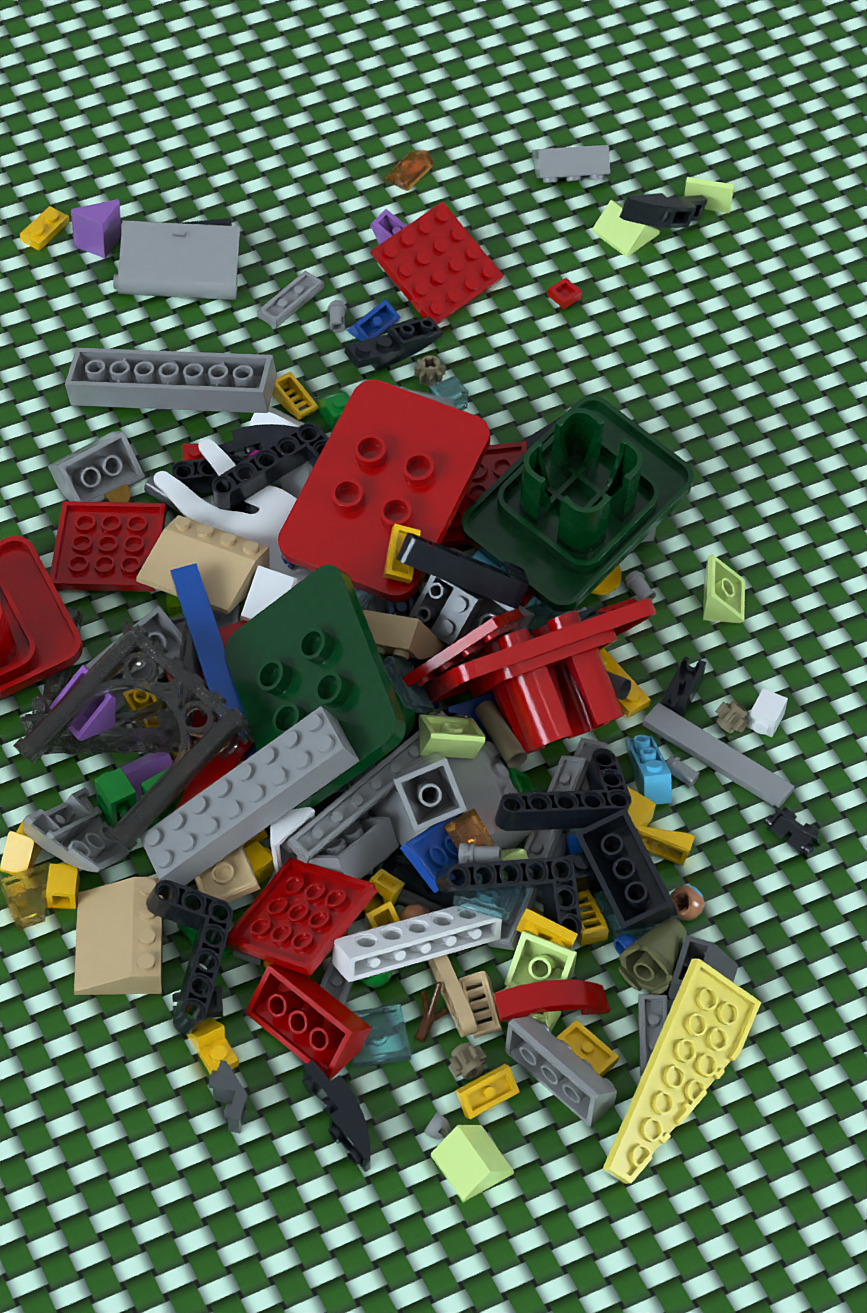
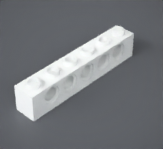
(412, 941)

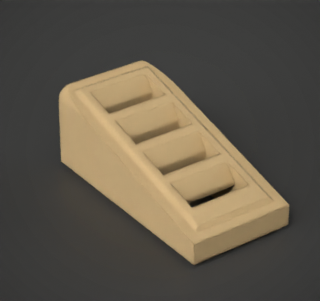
(476, 986)

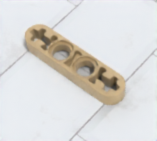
(453, 995)

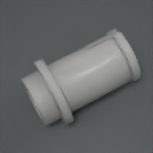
(337, 312)
(637, 583)
(682, 771)

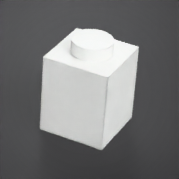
(767, 712)

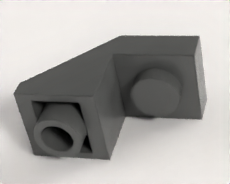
(230, 1091)

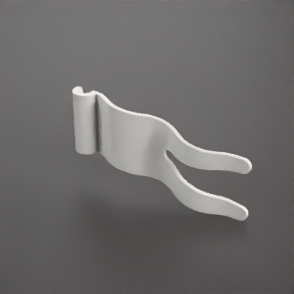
(261, 527)

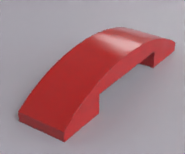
(214, 771)
(550, 997)

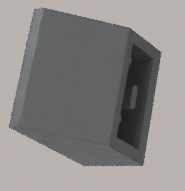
(447, 609)
(707, 952)

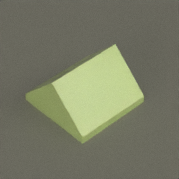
(717, 193)
(622, 234)
(723, 593)
(450, 736)
(540, 960)
(470, 1161)

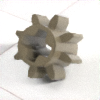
(429, 370)
(732, 717)
(467, 1061)

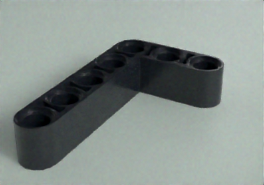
(268, 465)
(199, 475)
(501, 585)
(569, 808)
(519, 878)
(202, 952)

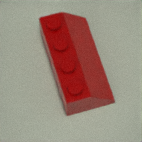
(307, 1019)

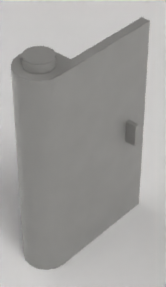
(178, 260)

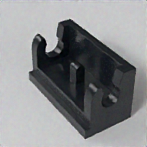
(684, 686)

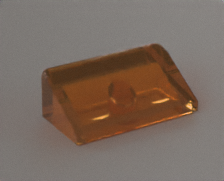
(410, 169)
(469, 829)

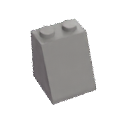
(428, 791)

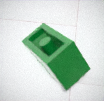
(331, 407)

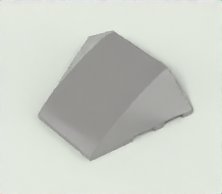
(75, 834)

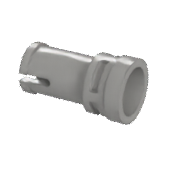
(473, 854)

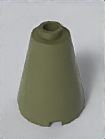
(653, 957)

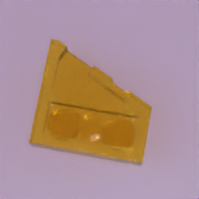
(26, 895)

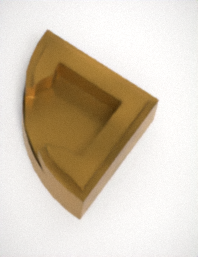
(120, 494)

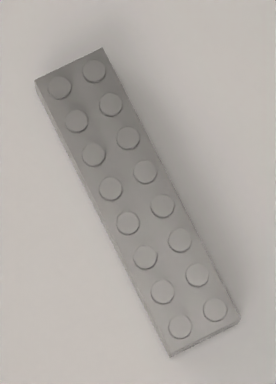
(171, 380)
(249, 798)

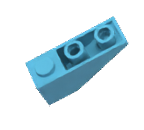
(649, 769)

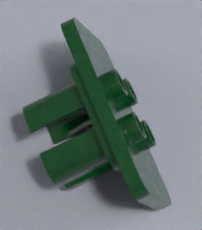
(578, 502)
(315, 653)

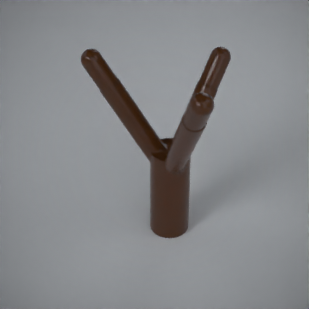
(428, 1010)

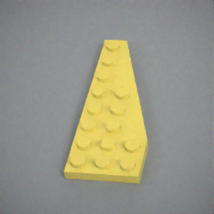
(694, 1047)

